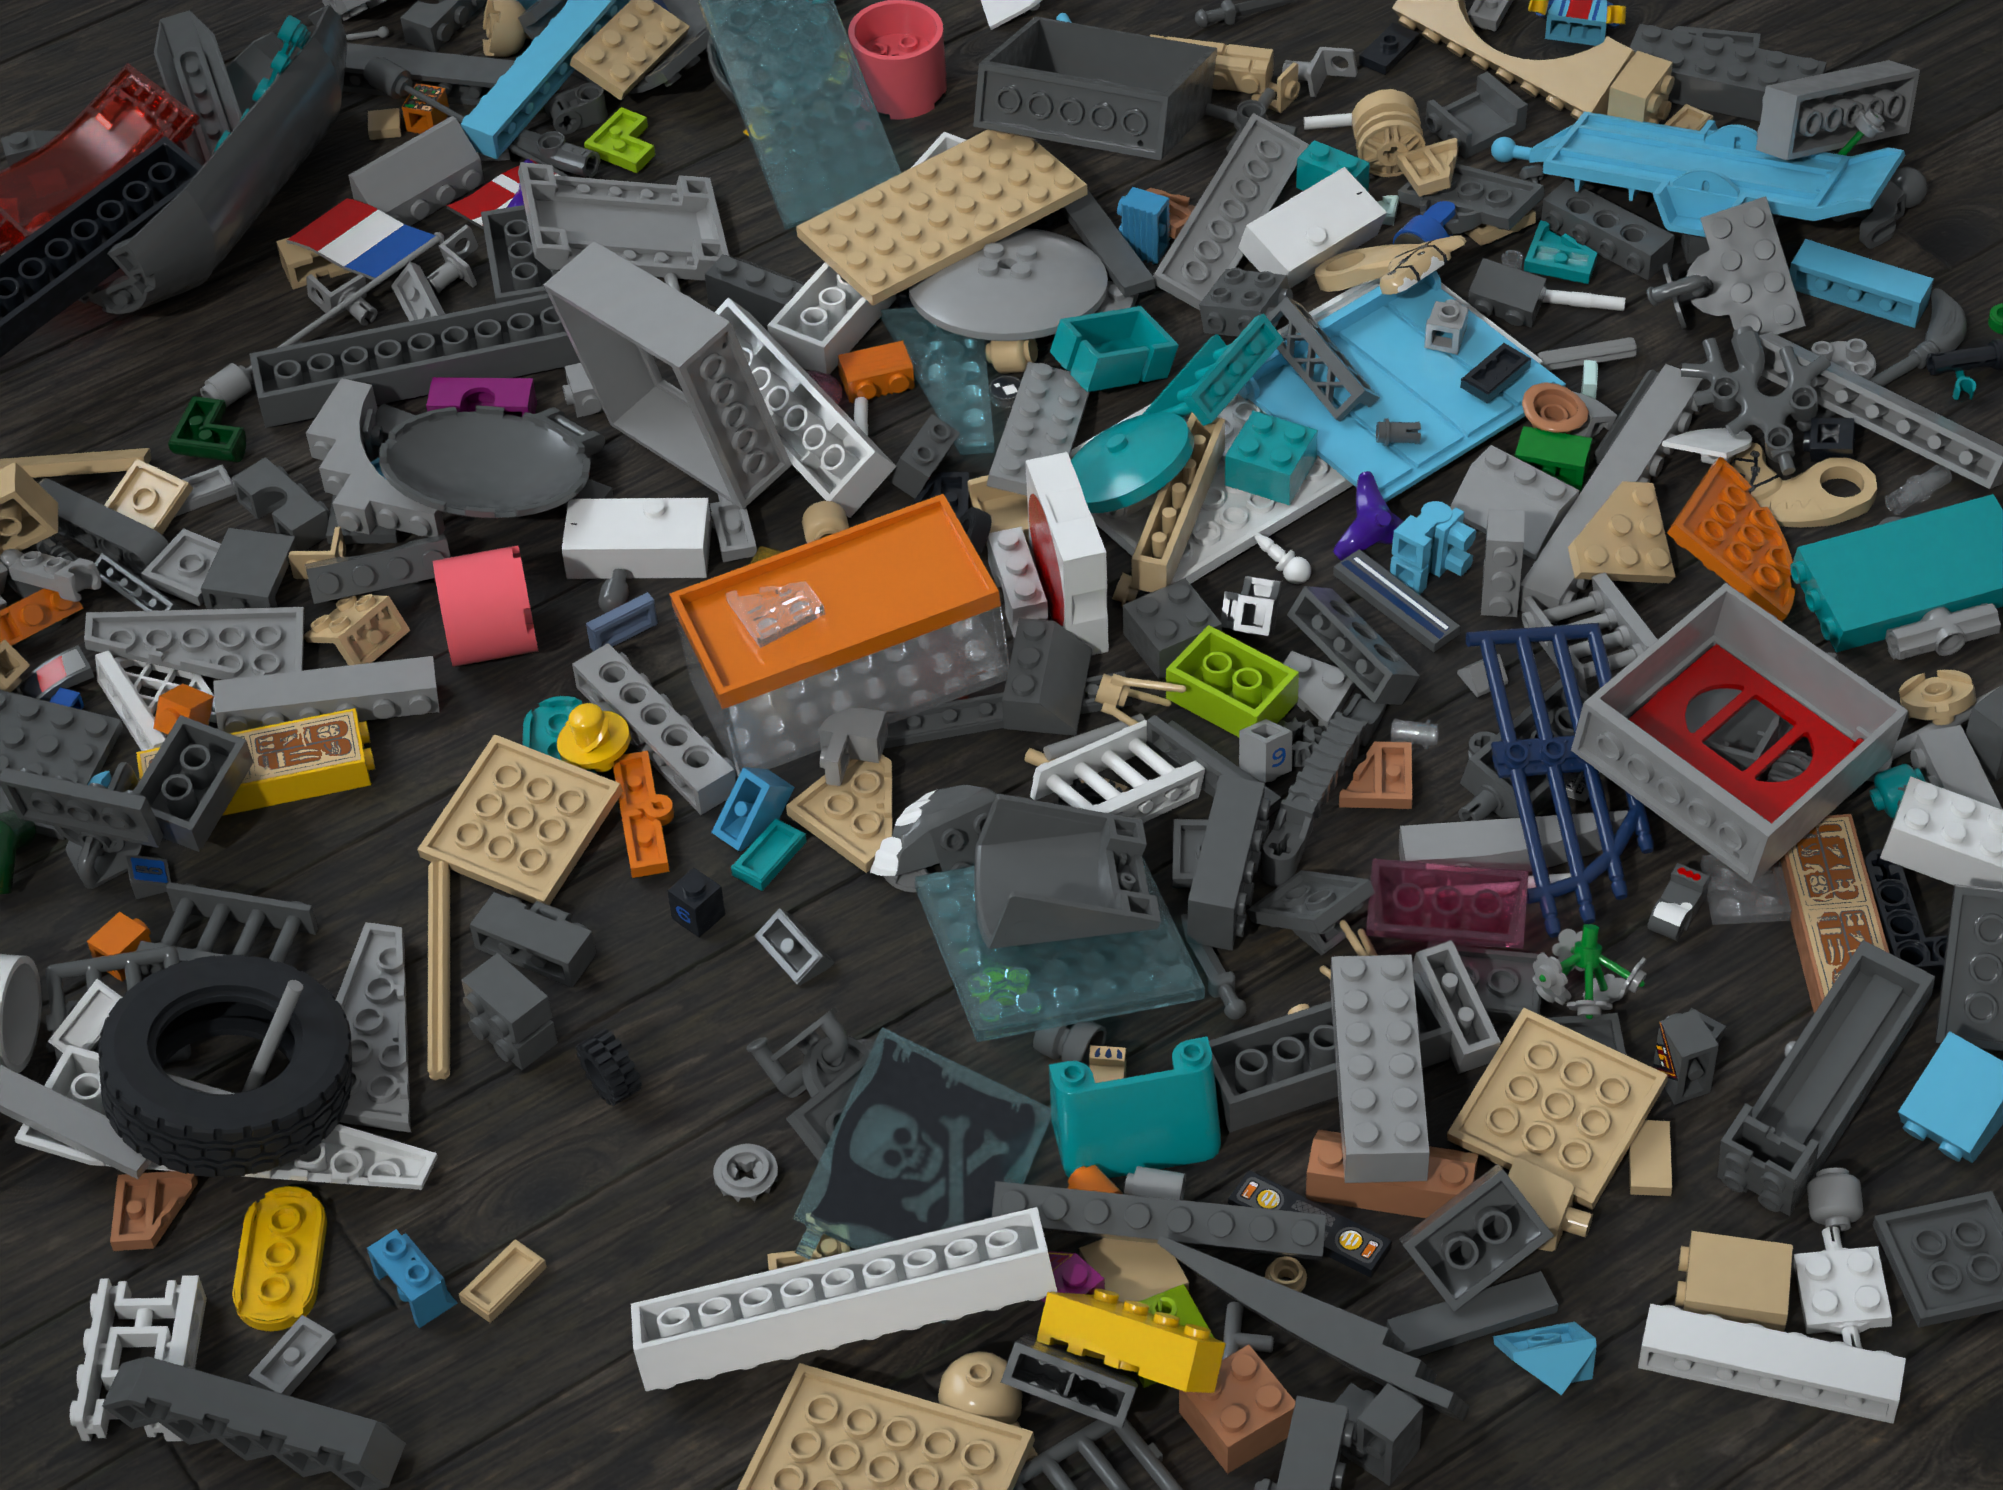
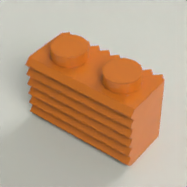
(876, 371)

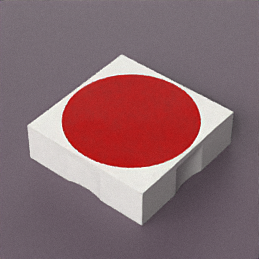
(1067, 550)

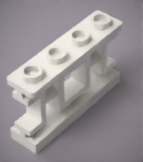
(105, 1343)

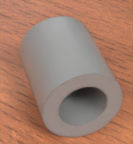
(1156, 1183)

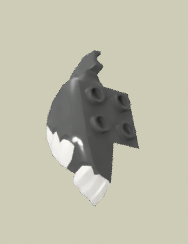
(936, 830)

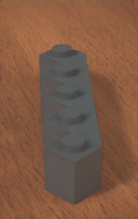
(255, 1422)

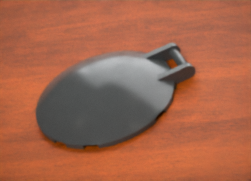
(489, 461)

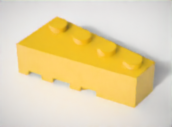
(1133, 1339)

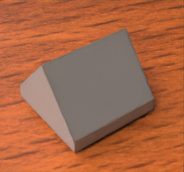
(1476, 678)

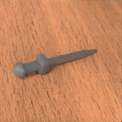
(1229, 11)
(1220, 982)

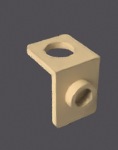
(1286, 88)
(300, 558)

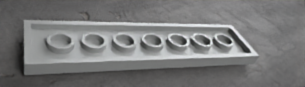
(1236, 196)

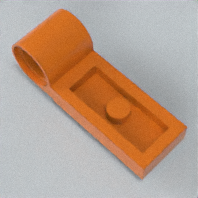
(34, 615)

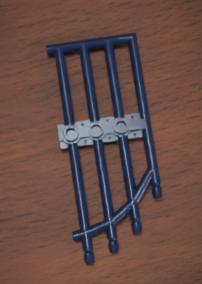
(1553, 757)

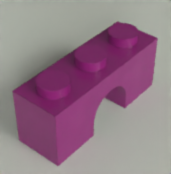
(464, 394)

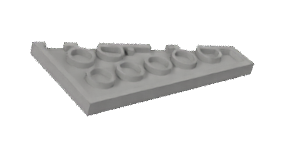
(205, 640)

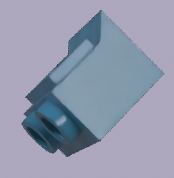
(413, 1275)

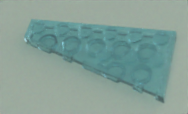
(950, 374)

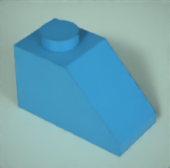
(752, 806)

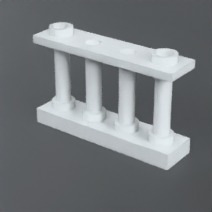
(1142, 802)

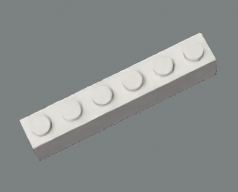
(1772, 1363)

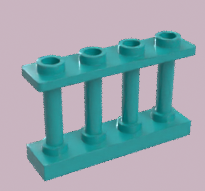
(1218, 372)

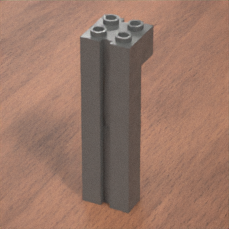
(1823, 1079)

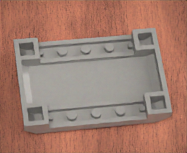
(645, 223)

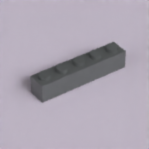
(133, 586)

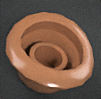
(1554, 408)

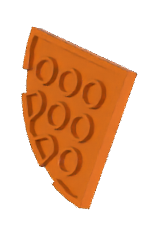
(1737, 539)

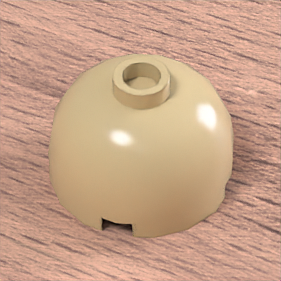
(503, 28)
(976, 1387)

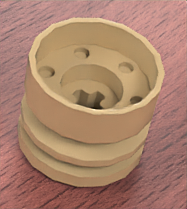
(1386, 126)

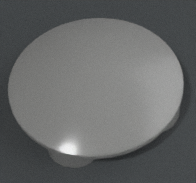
(1849, 355)

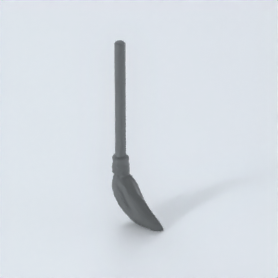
(1944, 334)

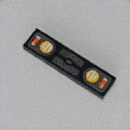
(1343, 1238)

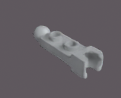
(52, 572)

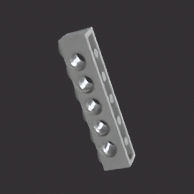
(655, 727)

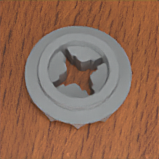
(745, 1158)

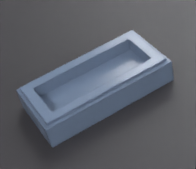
(622, 622)

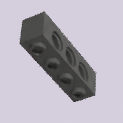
(1608, 229)
(1353, 645)

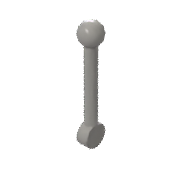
(382, 32)

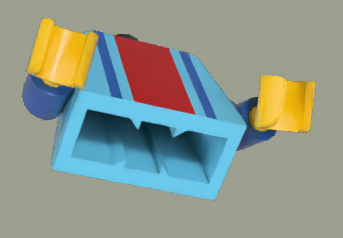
(1578, 19)

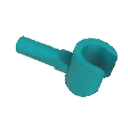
(1963, 384)

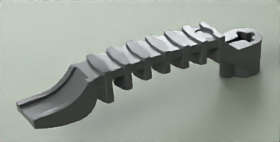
(1312, 787)

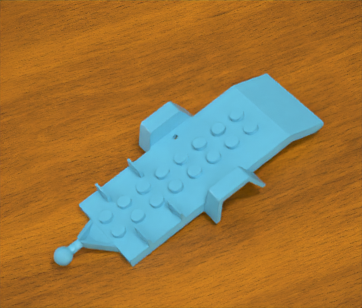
(1706, 169)

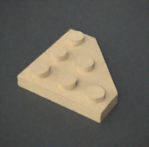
(1624, 539)
(852, 815)

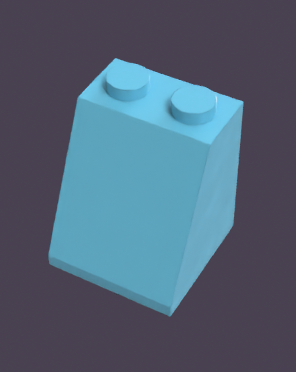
(1957, 1100)

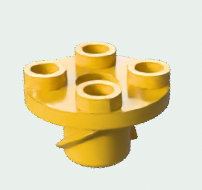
(593, 738)

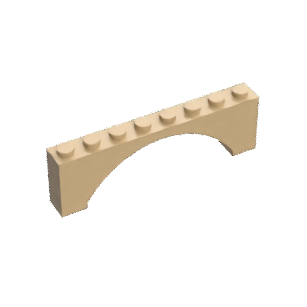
(1570, 82)

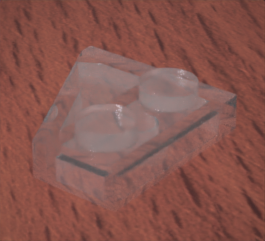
(776, 610)

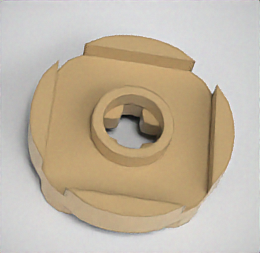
(1938, 697)

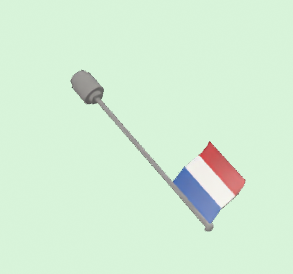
(354, 239)

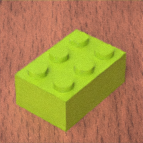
(1231, 682)

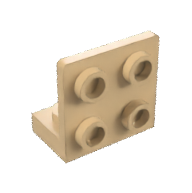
(360, 627)

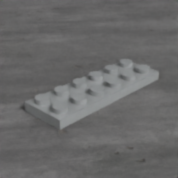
(1039, 424)

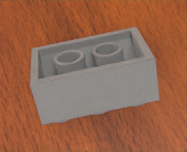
(1508, 483)

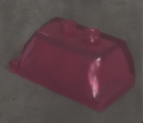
(1447, 904)

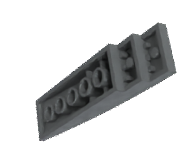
(1327, 1329)

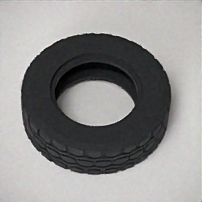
(224, 1131)

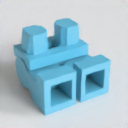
(1431, 544)

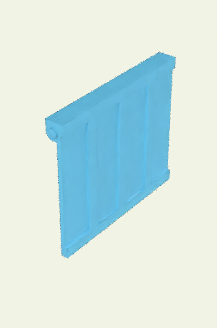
(1415, 384)

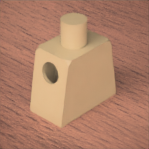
(1551, 1200)

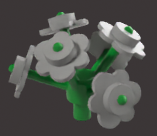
(1584, 953)

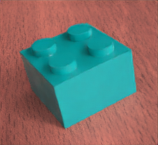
(1271, 457)

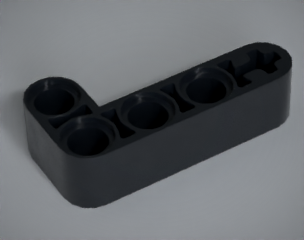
(1900, 918)

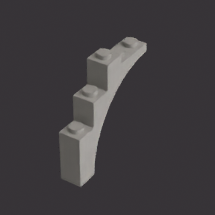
(361, 492)

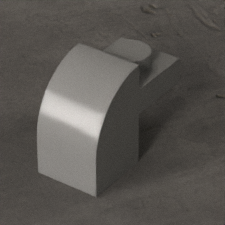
(851, 735)

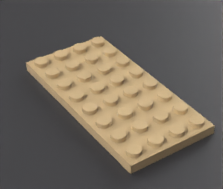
(940, 212)

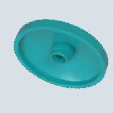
(1132, 460)

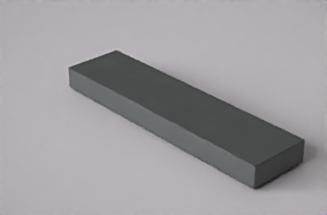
(1484, 1314)

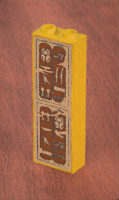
(299, 760)

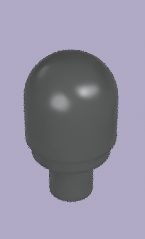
(614, 591)

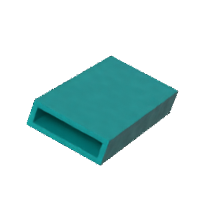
(1902, 571)

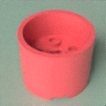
(900, 56)
(485, 606)

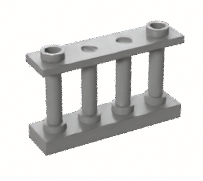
(1615, 615)

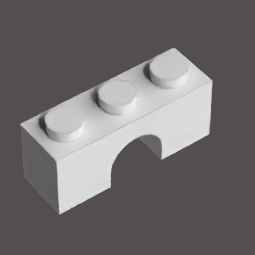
(1017, 575)

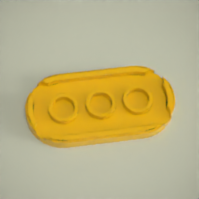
(279, 1259)

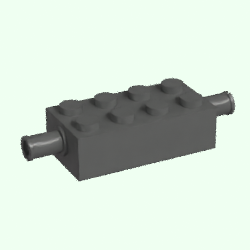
(1497, 793)

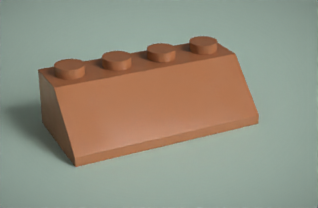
(1447, 1176)

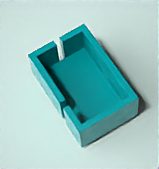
(1113, 348)

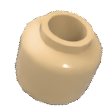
(1011, 355)
(823, 520)

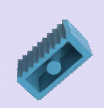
(1145, 223)

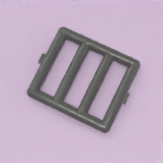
(92, 969)
(1083, 1441)

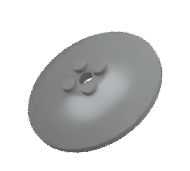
(1014, 288)

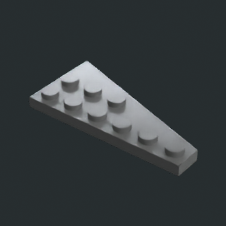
(377, 1017)

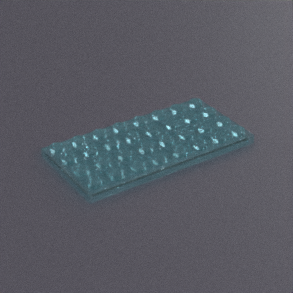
(801, 102)

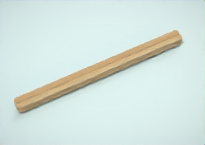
(438, 970)

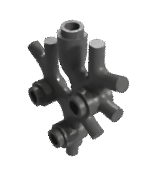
(1741, 388)

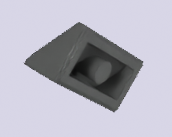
(793, 947)

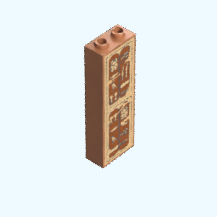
(1830, 902)

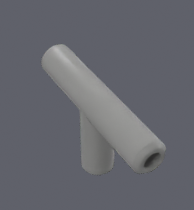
(1235, 1339)

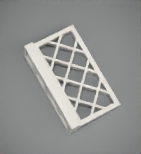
(138, 709)

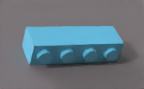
(1860, 283)

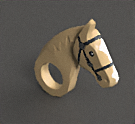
(1395, 264)
(1802, 499)

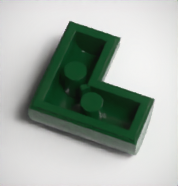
(202, 436)
(14, 834)

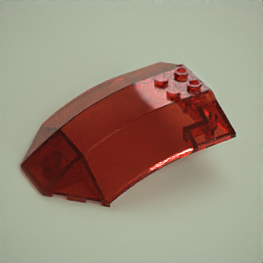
(100, 141)

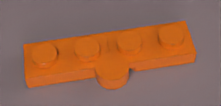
(642, 814)

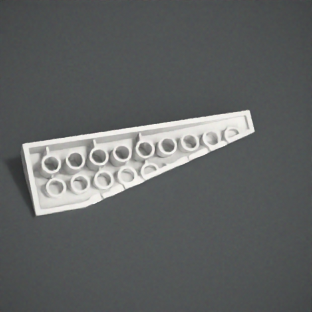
(341, 1158)

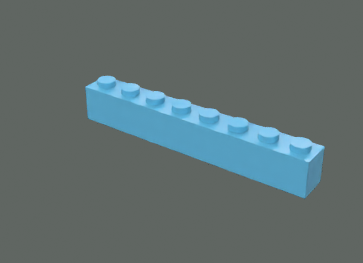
(535, 75)

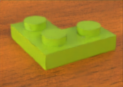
(618, 141)

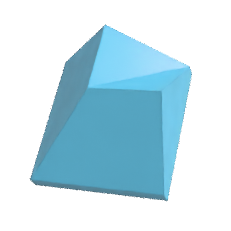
(1552, 1353)

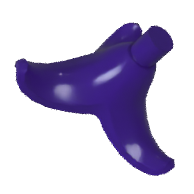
(1373, 520)

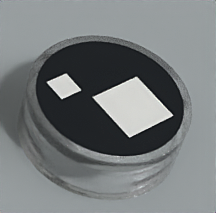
(1004, 391)

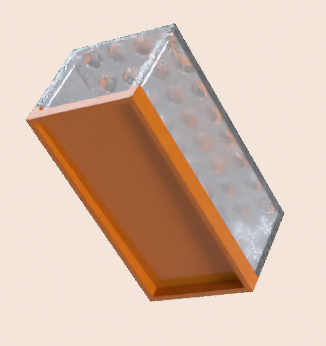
(900, 634)

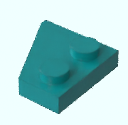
(1559, 256)

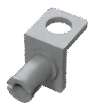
(1322, 65)
(454, 264)
(359, 309)

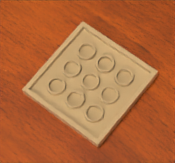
(520, 820)
(1558, 1105)

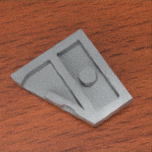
(1321, 687)

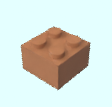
(1243, 1414)

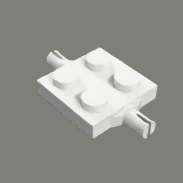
(1842, 1289)

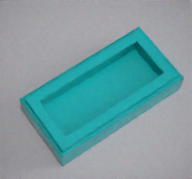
(768, 854)

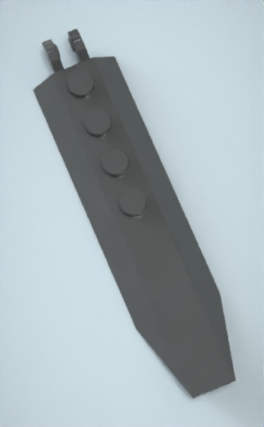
(198, 79)

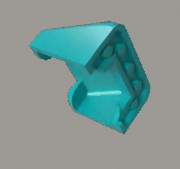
(1138, 1119)

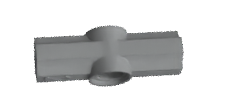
(1943, 631)

